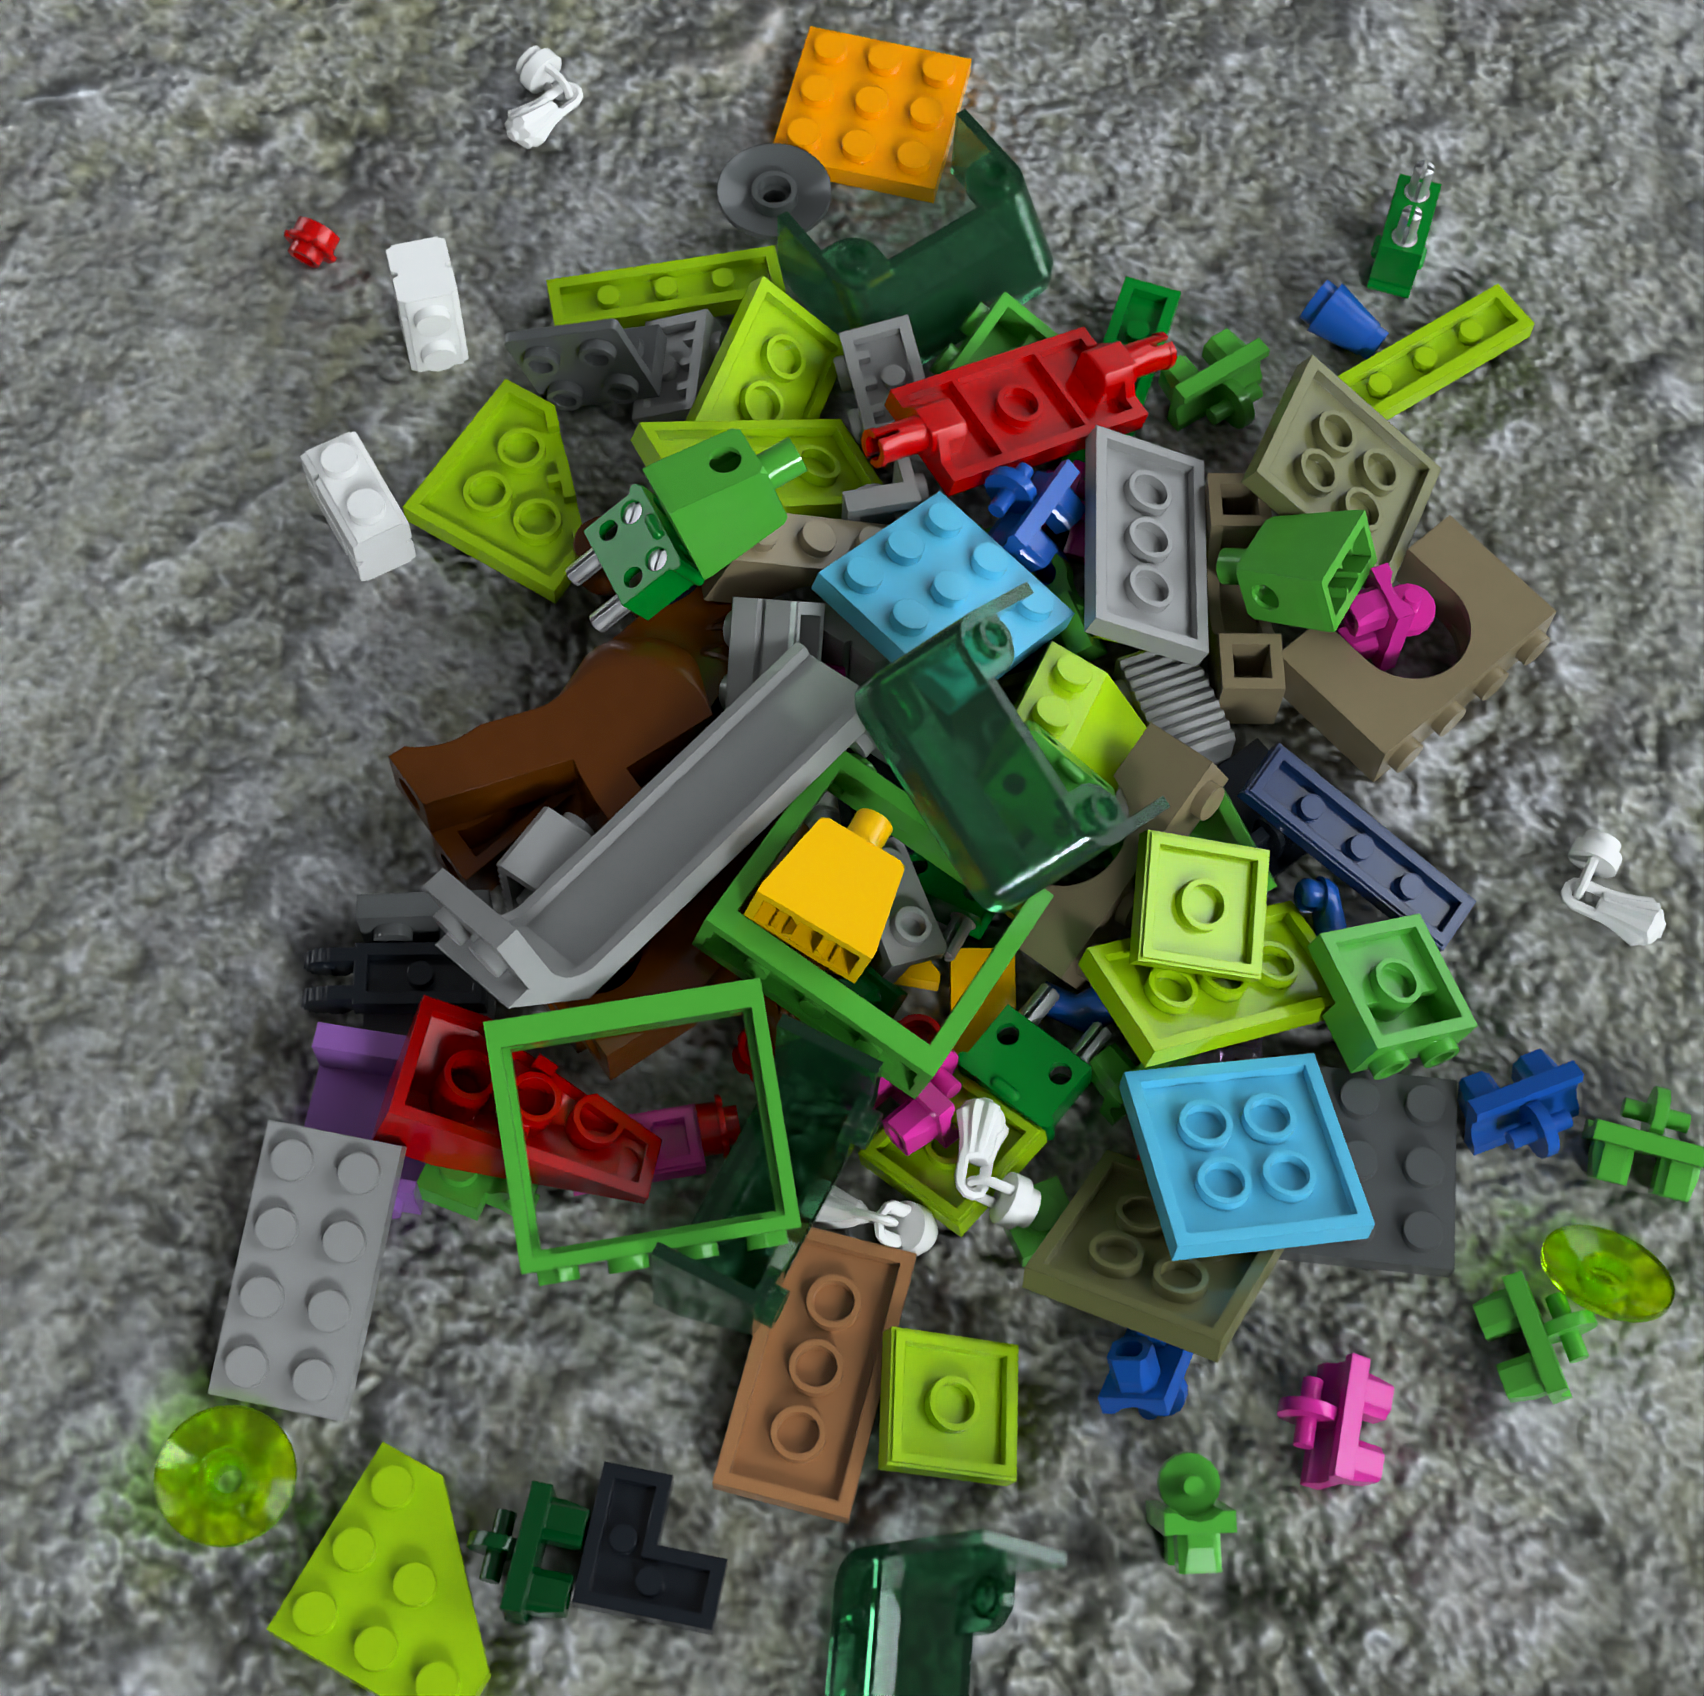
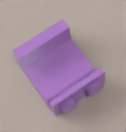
(351, 1090)

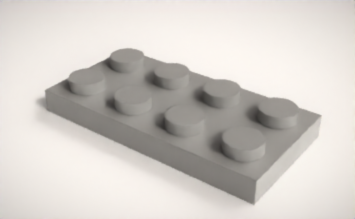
(1145, 546)
(307, 1271)

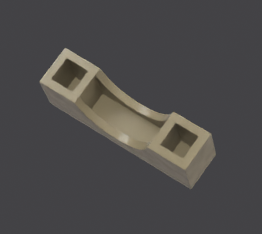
(788, 558)
(1243, 651)
(1103, 905)

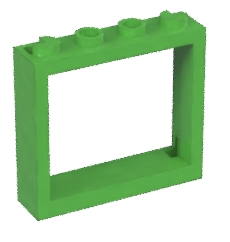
(815, 994)
(620, 1018)

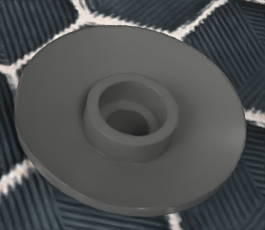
(768, 175)

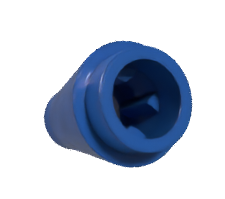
(1343, 320)

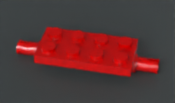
(1017, 406)

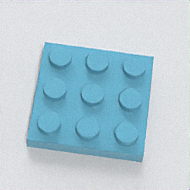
(930, 574)
(1244, 1156)

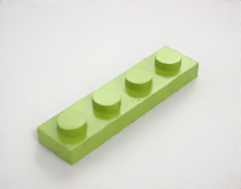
(662, 288)
(1440, 352)

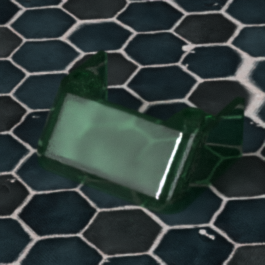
(944, 274)
(980, 769)
(826, 1113)
(914, 1605)

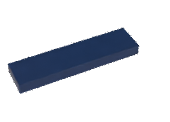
(1354, 844)

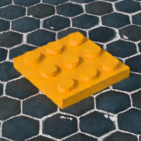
(875, 111)

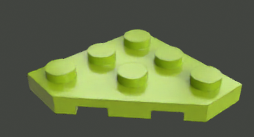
(506, 493)
(390, 1589)

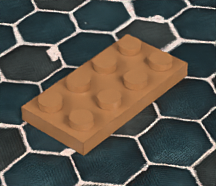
(816, 1379)

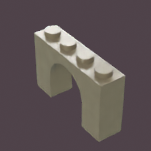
(1386, 717)

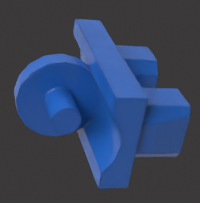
(1025, 502)
(1524, 1112)
(1145, 1376)

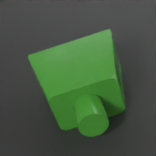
(724, 495)
(1302, 568)

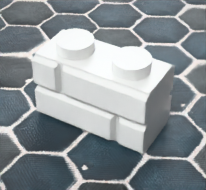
(427, 304)
(358, 506)

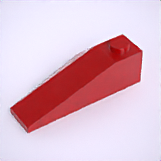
(447, 1113)

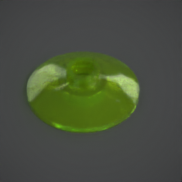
(1607, 1273)
(202, 1452)

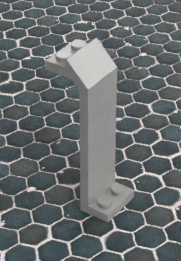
(660, 843)

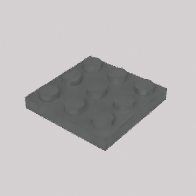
(1406, 1163)

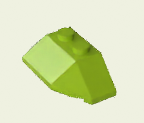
(1080, 710)

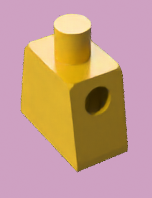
(833, 893)

